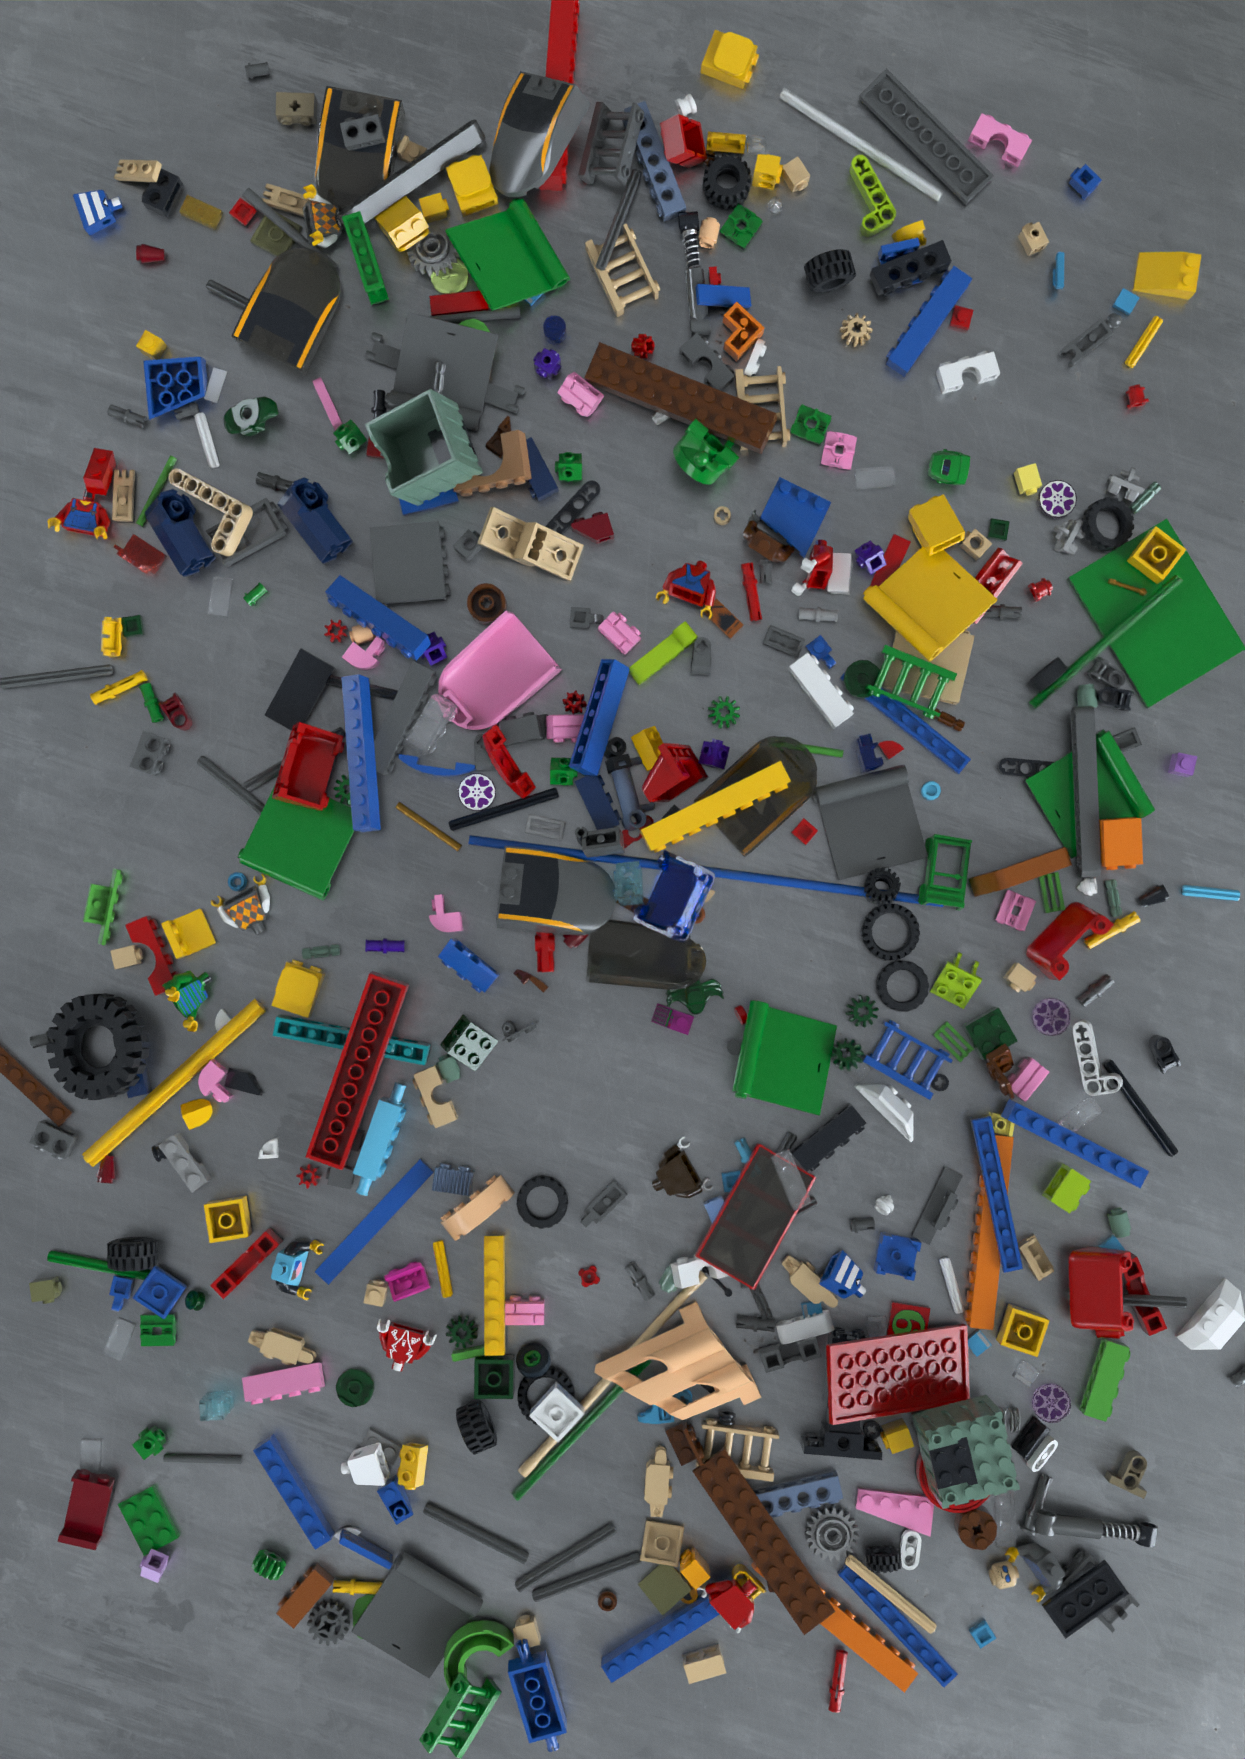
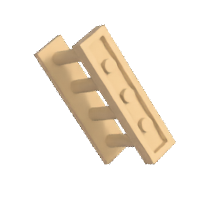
(610, 285)
(743, 381)
(760, 1472)

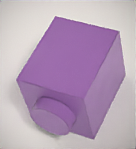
(1182, 764)

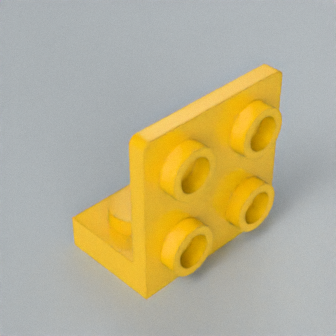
(188, 933)

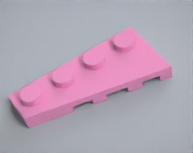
(901, 1508)

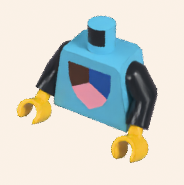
(290, 1266)

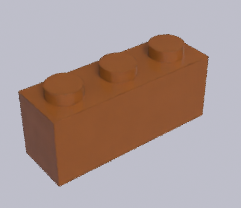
(304, 1595)

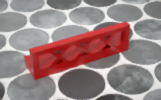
(996, 570)

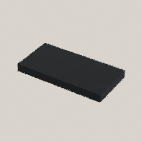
(299, 690)
(1085, 1599)

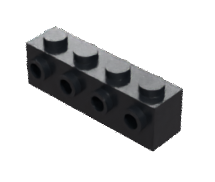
(829, 1137)

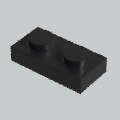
(1031, 1438)

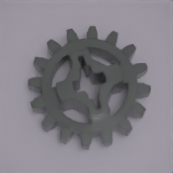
(333, 1615)

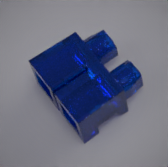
(866, 755)

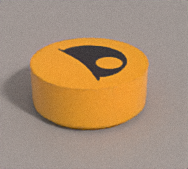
(691, 1596)

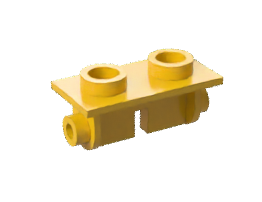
(726, 142)
(112, 645)

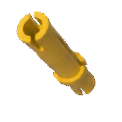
(118, 687)
(1120, 925)
(356, 1587)

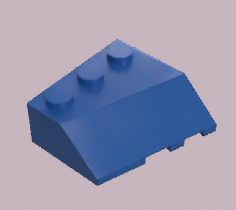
(174, 383)
(795, 514)
(468, 965)

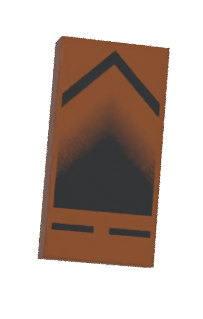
(724, 619)

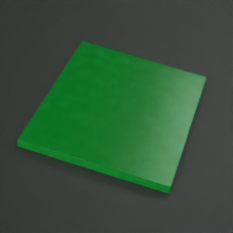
(1175, 638)

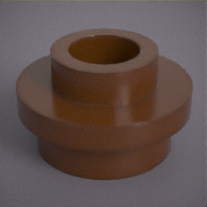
(607, 1606)

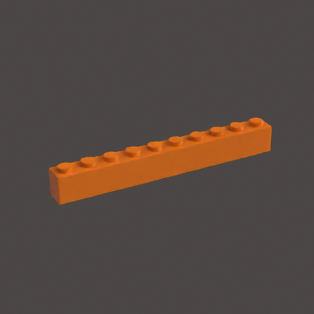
(986, 1257)
(866, 1645)

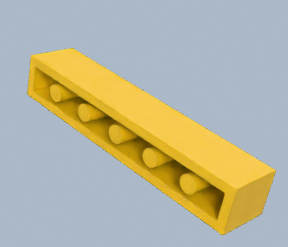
(494, 1295)

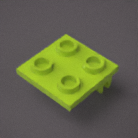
(955, 983)

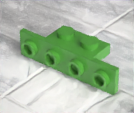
(100, 905)

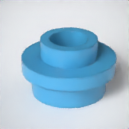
(231, 881)

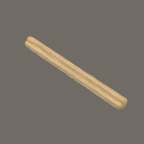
(891, 1594)

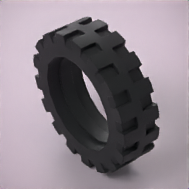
(1125, 523)
(921, 994)
(535, 1221)

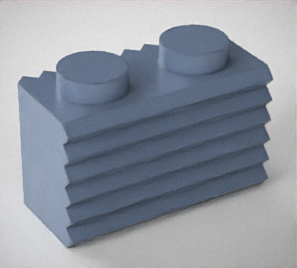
(453, 1179)

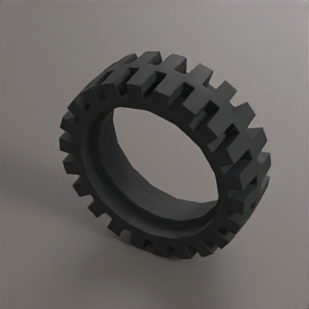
(911, 942)
(552, 1373)

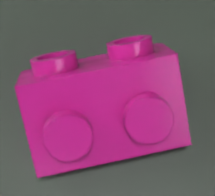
(407, 1281)

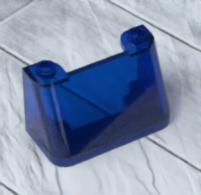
(676, 897)

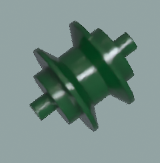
(195, 1300)

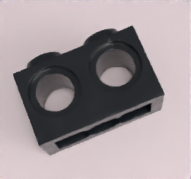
(166, 193)

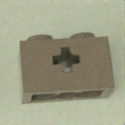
(288, 103)

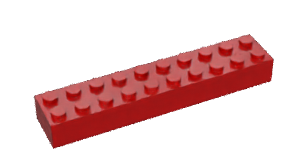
(561, 66)
(357, 1070)

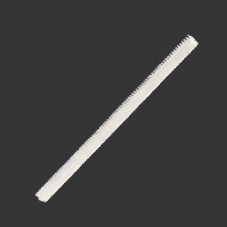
(863, 146)

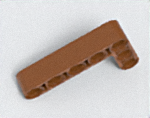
(1020, 872)

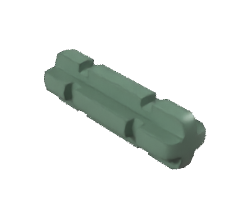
(1144, 498)
(1113, 898)
(321, 951)

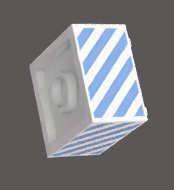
(557, 1412)

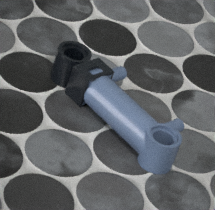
(619, 767)

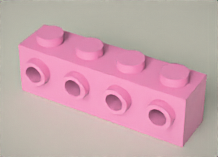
(283, 1382)

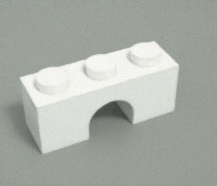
(983, 366)
(687, 1270)

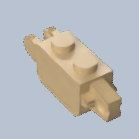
(806, 1280)
(282, 1345)
(657, 1482)

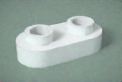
(759, 350)
(1042, 1453)
(910, 1548)

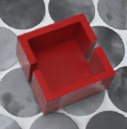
(683, 141)

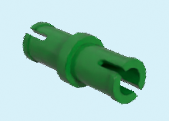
(151, 702)

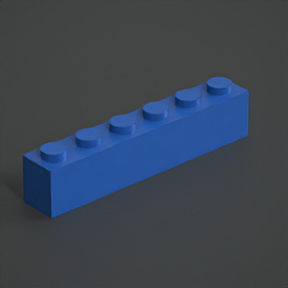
(928, 322)
(378, 618)
(599, 717)
(294, 1491)

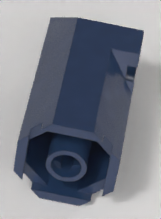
(309, 514)
(174, 525)

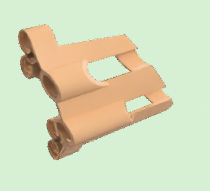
(692, 1358)

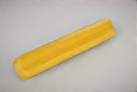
(1143, 341)
(442, 1267)

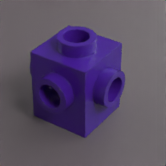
(547, 369)
(870, 557)
(435, 651)
(714, 754)

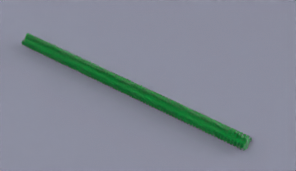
(1106, 640)
(574, 1435)

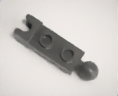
(1091, 338)

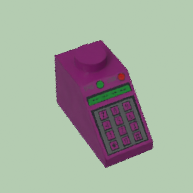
(672, 1019)

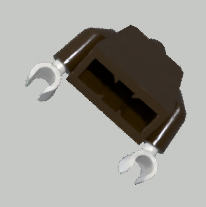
(678, 1174)

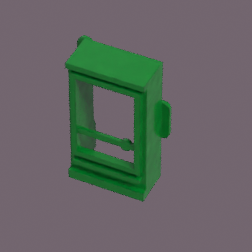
(940, 894)

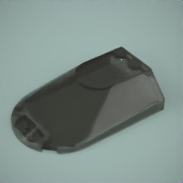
(642, 958)

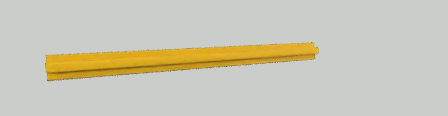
(173, 1082)

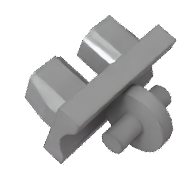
(1133, 489)
(1066, 535)

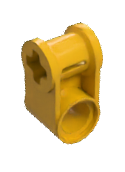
(740, 1568)

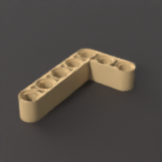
(217, 500)

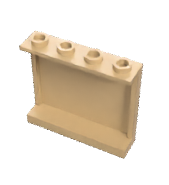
(953, 658)

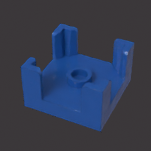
(896, 1255)

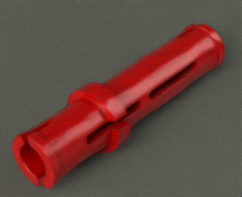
(751, 591)
(835, 1703)

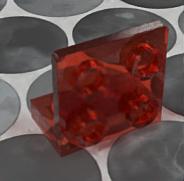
(143, 554)

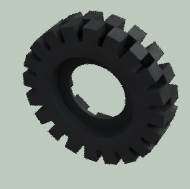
(74, 1069)

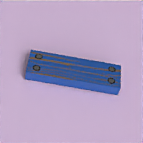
(366, 1549)

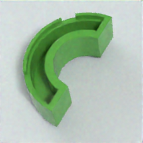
(472, 1638)

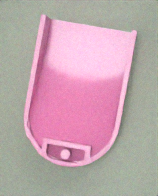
(496, 673)

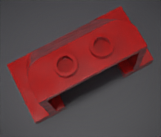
(673, 773)

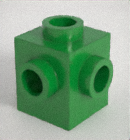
(349, 437)
(569, 466)
(561, 772)
(150, 1442)

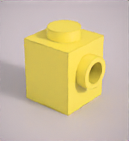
(1028, 479)

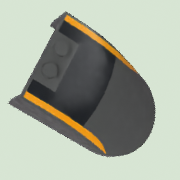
(534, 132)
(553, 893)

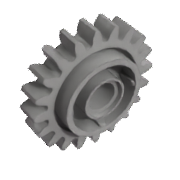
(426, 259)
(830, 1521)

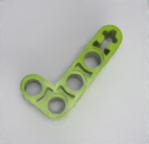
(868, 194)
(663, 653)

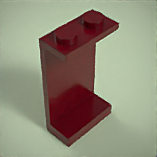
(87, 1509)

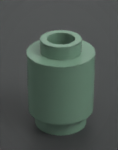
(1087, 695)
(448, 1068)
(1119, 1222)
(667, 1281)

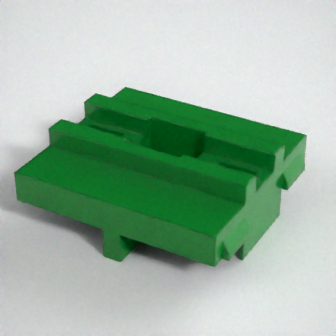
(739, 236)
(815, 434)
(148, 1334)

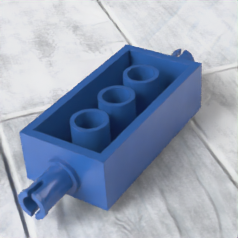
(537, 1696)

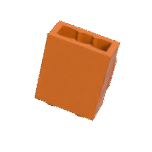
(1121, 842)

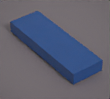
(722, 295)
(443, 499)

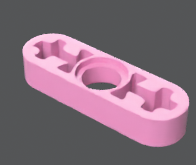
(327, 403)

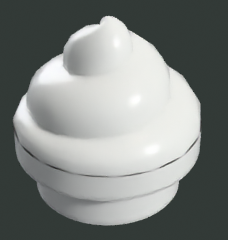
(1088, 886)
(884, 1205)

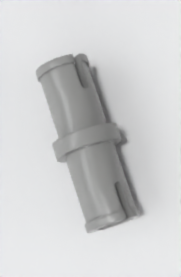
(818, 614)

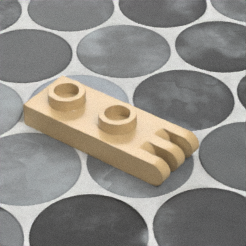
(138, 170)
(284, 199)
(123, 496)

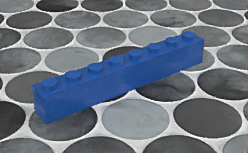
(361, 753)
(1074, 1143)
(658, 1637)

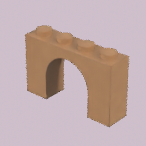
(514, 467)

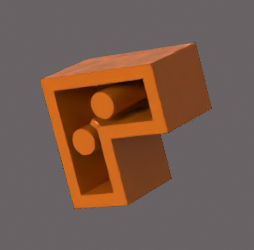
(745, 331)

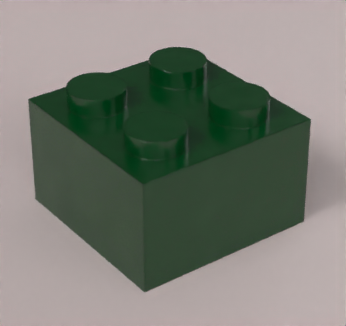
(989, 1032)
(494, 1377)

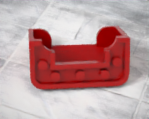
(307, 766)
(1049, 947)
(1098, 1290)

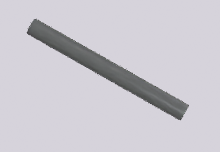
(202, 1459)

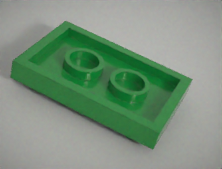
(148, 1520)

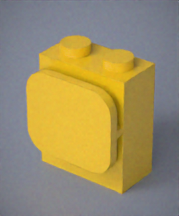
(730, 58)
(472, 185)
(402, 224)
(935, 524)
(298, 988)

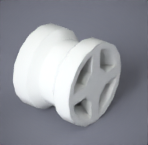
(686, 105)

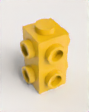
(647, 746)
(412, 1465)

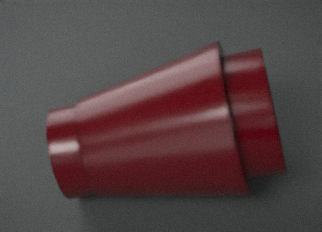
(148, 253)
(106, 1170)

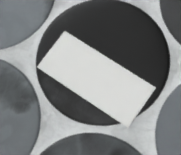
(215, 385)

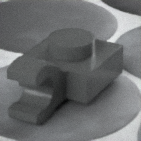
(582, 618)

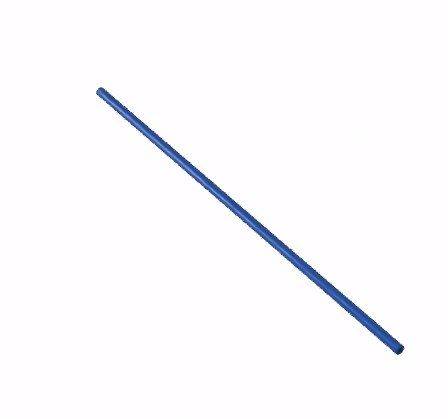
(719, 872)

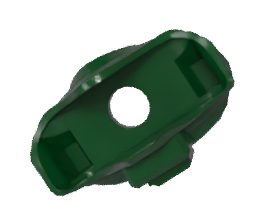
(262, 410)
(696, 995)

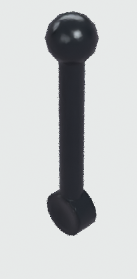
(728, 1292)

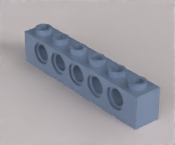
(666, 208)
(792, 1488)

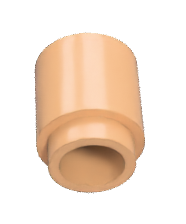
(708, 232)
(361, 635)

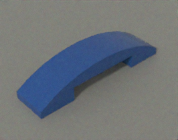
(460, 768)

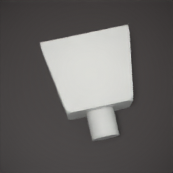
(367, 1466)

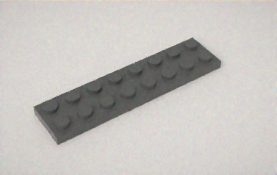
(926, 136)

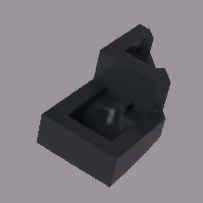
(242, 1081)

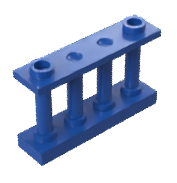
(907, 1078)

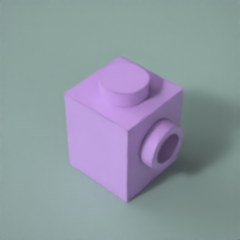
(153, 1565)

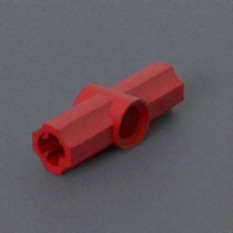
(544, 947)

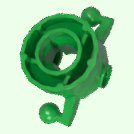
(703, 454)

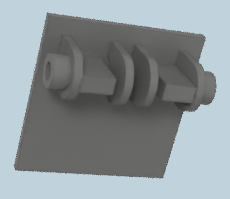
(511, 1032)

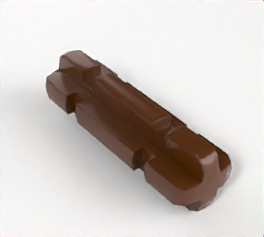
(949, 720)

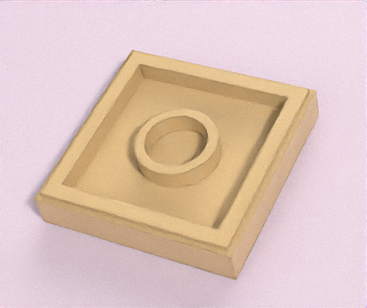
(662, 1543)

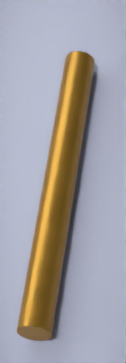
(428, 826)

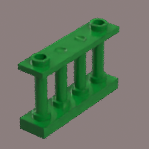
(365, 258)
(908, 662)
(472, 1720)

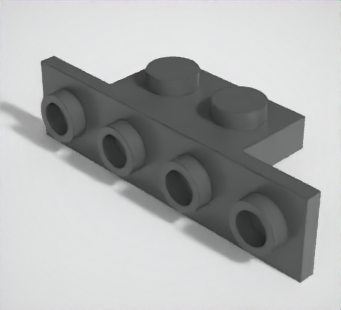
(939, 1206)

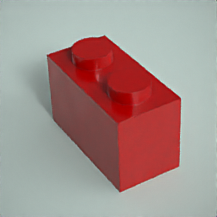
(99, 471)

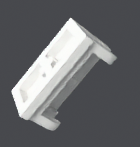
(841, 575)

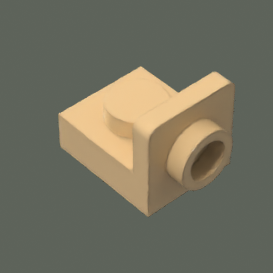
(408, 150)

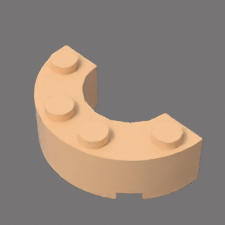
(478, 1209)

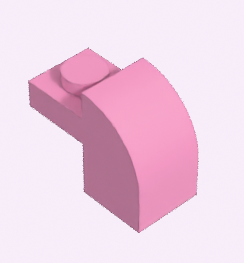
(364, 659)
(445, 921)
(210, 1080)

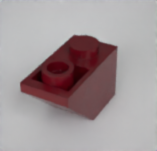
(595, 528)

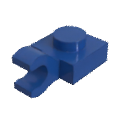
(820, 650)
(121, 1289)

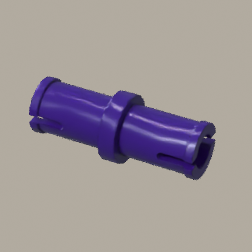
(385, 945)

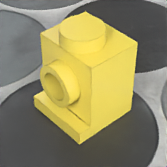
(1007, 1127)

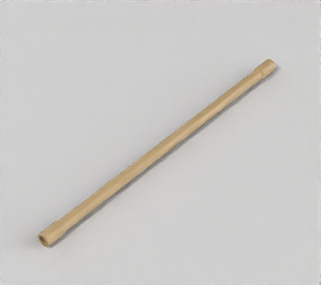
(530, 1464)

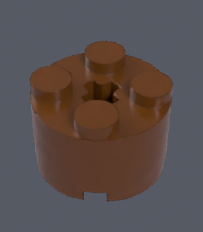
(479, 596)
(980, 1536)

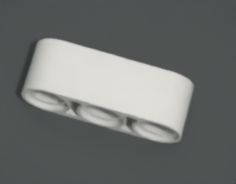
(800, 1328)

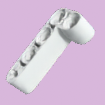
(1092, 1057)

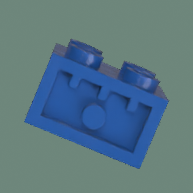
(896, 250)

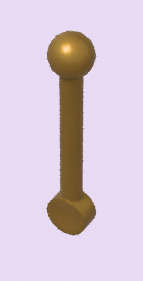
(1142, 591)

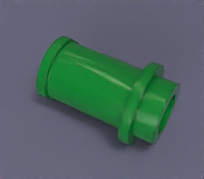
(257, 592)

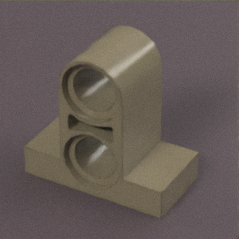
(1128, 1469)

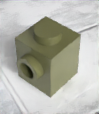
(45, 1289)

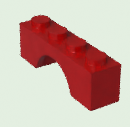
(145, 932)
(246, 1263)
(1134, 1282)

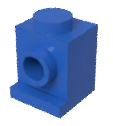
(1086, 175)

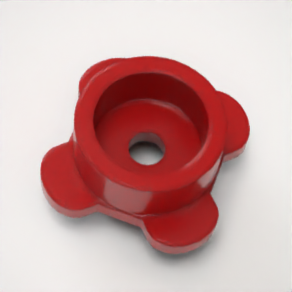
(589, 1281)

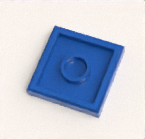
(159, 1292)

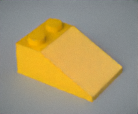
(1167, 273)

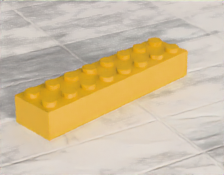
(714, 806)

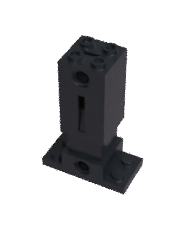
(829, 1442)

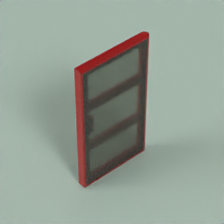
(751, 1221)

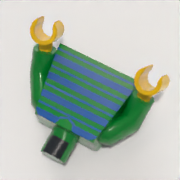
(187, 995)

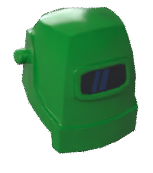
(949, 467)

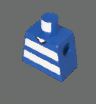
(96, 210)
(843, 1276)

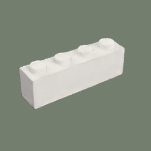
(820, 690)

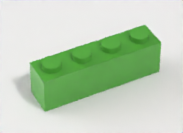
(1105, 1379)

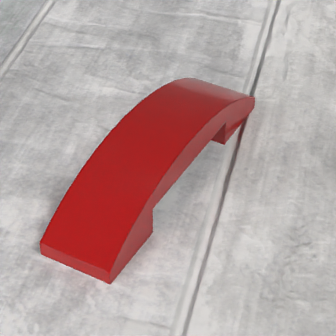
(504, 763)

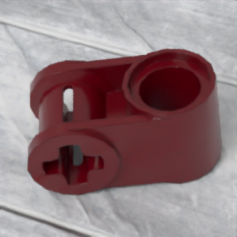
(174, 709)

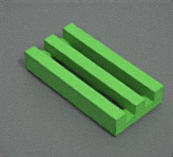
(1058, 889)
(964, 1053)
(467, 1353)

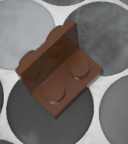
(1000, 1062)
(684, 1443)

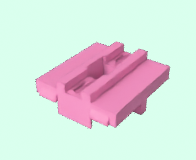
(829, 455)
(1025, 909)

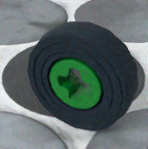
(538, 1367)

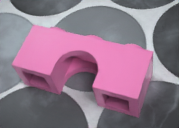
(1014, 142)

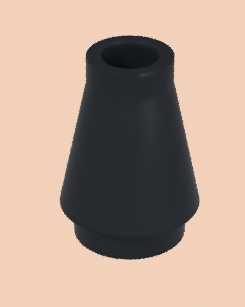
(1154, 896)

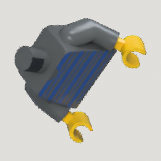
(1042, 1565)

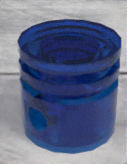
(554, 330)

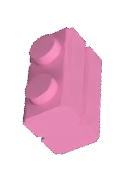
(580, 394)
(620, 633)
(563, 727)
(1027, 1078)
(524, 1311)

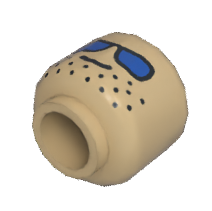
(1003, 1574)

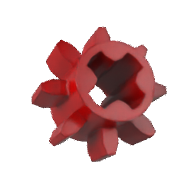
(642, 345)
(341, 633)
(577, 707)
(302, 1176)

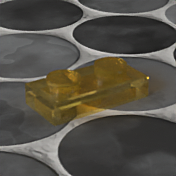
(201, 212)

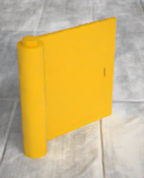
(930, 601)

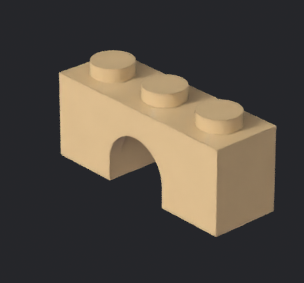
(439, 1112)

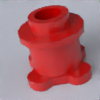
(1136, 396)
(1040, 589)

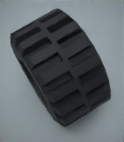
(731, 166)
(830, 270)
(132, 1254)
(476, 1427)

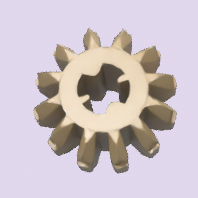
(861, 324)

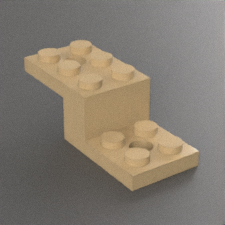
(530, 543)

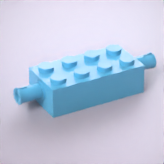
(379, 1138)

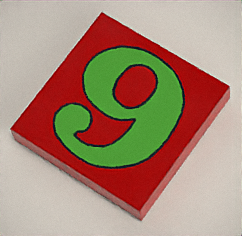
(907, 1318)

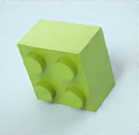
(1067, 1188)

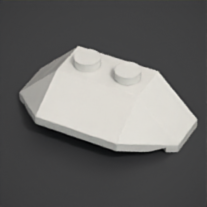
(890, 1106)
(1215, 1319)

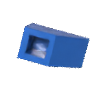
(395, 1500)

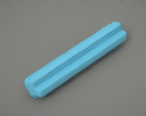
(1208, 892)

